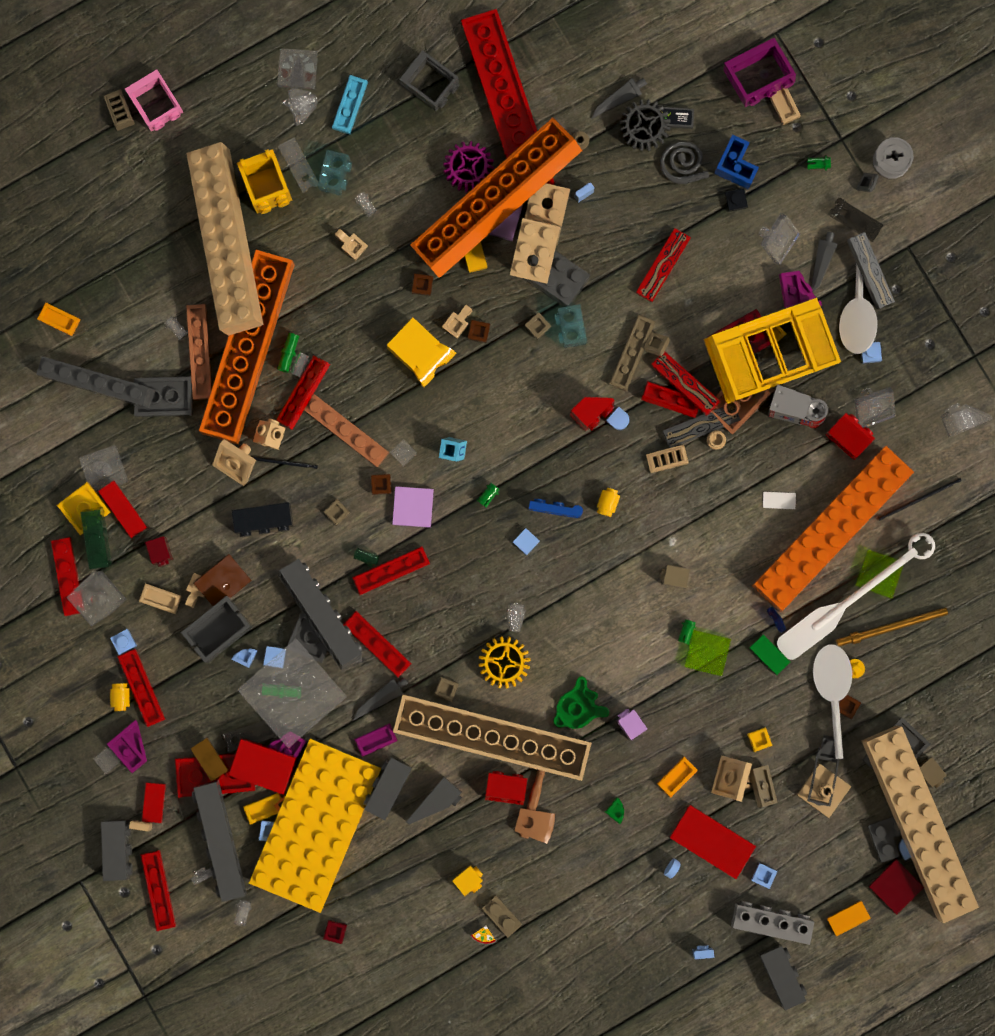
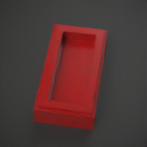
(153, 802)

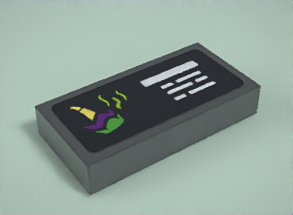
(678, 117)

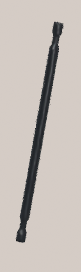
(285, 462)
(920, 499)

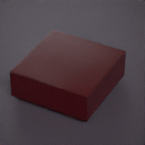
(335, 931)

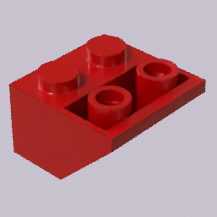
(590, 410)
(850, 435)

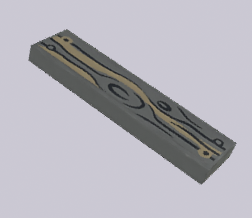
(870, 270)
(699, 426)

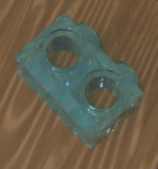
(330, 172)
(575, 325)

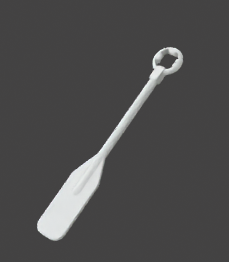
(825, 619)

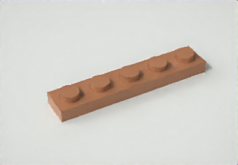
(199, 351)
(346, 431)

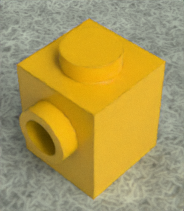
(469, 880)

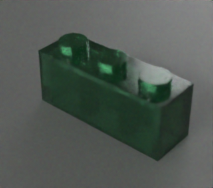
(96, 538)

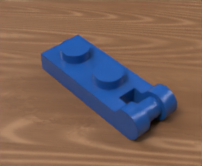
(556, 509)

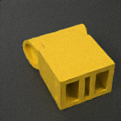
(419, 351)

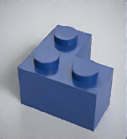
(733, 167)

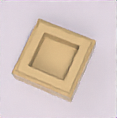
(139, 825)

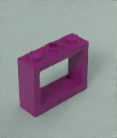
(752, 56)

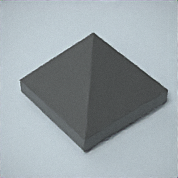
(868, 182)

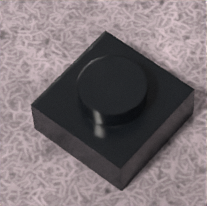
(736, 200)

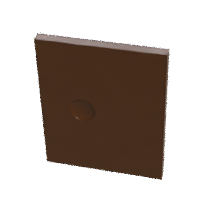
(222, 580)

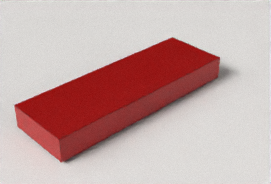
(668, 399)
(122, 509)

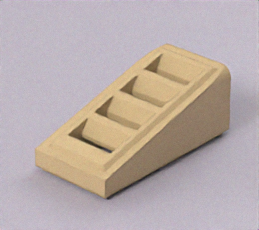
(684, 460)

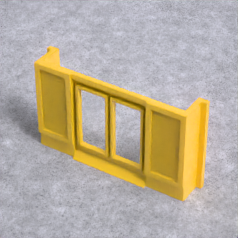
(736, 362)

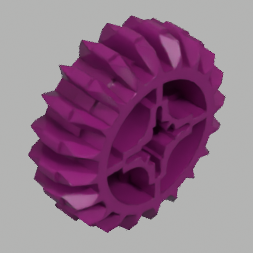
(461, 153)

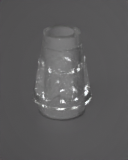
(515, 616)

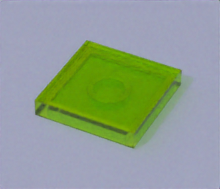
(871, 567)
(707, 653)

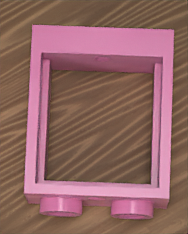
(143, 86)

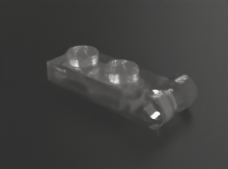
(298, 164)

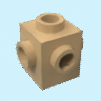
(269, 434)

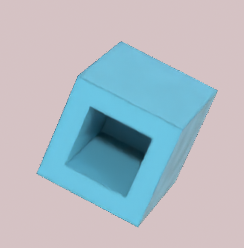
(452, 449)

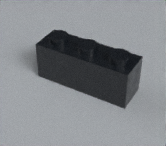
(262, 519)

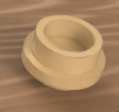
(716, 440)

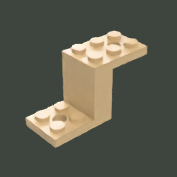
(540, 233)

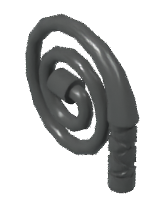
(681, 158)

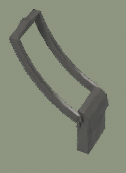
(826, 752)

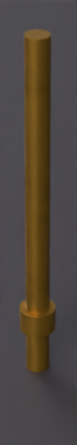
(856, 637)

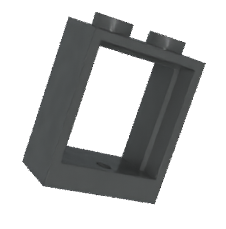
(415, 68)

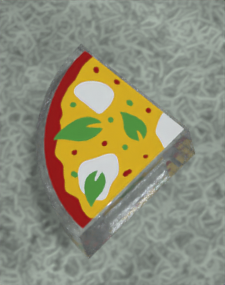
(483, 936)

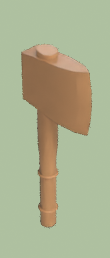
(532, 822)

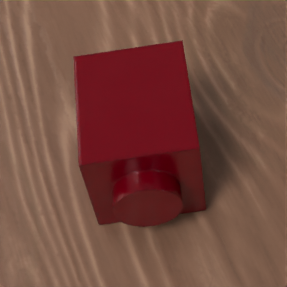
(159, 551)

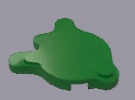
(578, 708)

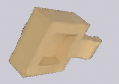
(352, 245)
(456, 323)
(195, 593)

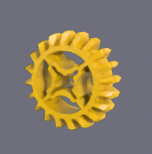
(487, 658)

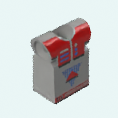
(797, 408)

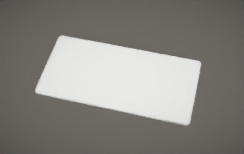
(779, 500)

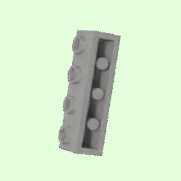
(772, 923)

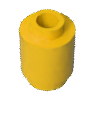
(608, 502)
(119, 697)

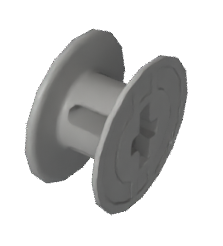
(898, 149)

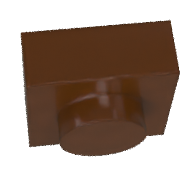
(422, 284)
(479, 331)
(381, 484)
(848, 706)

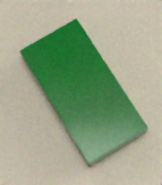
(769, 655)

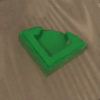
(616, 810)

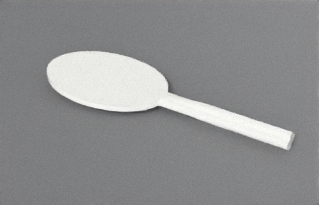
(858, 321)
(833, 681)

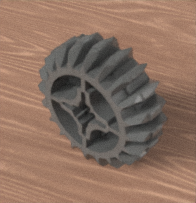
(637, 129)

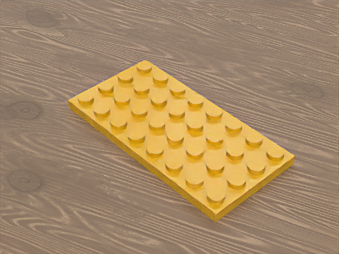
(314, 825)

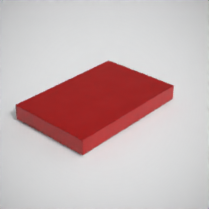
(262, 766)

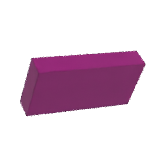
(376, 739)

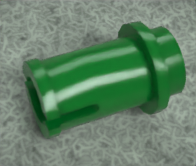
(820, 163)
(488, 494)
(687, 629)

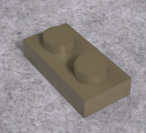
(763, 786)
(501, 916)

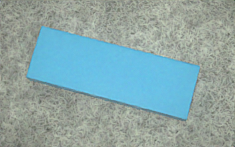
(349, 104)

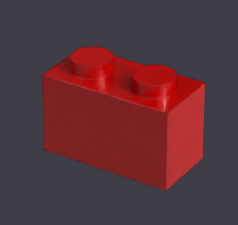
(506, 788)

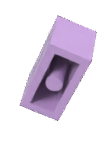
(631, 724)

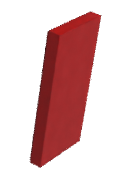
(191, 774)
(712, 842)

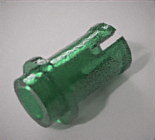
(366, 557)

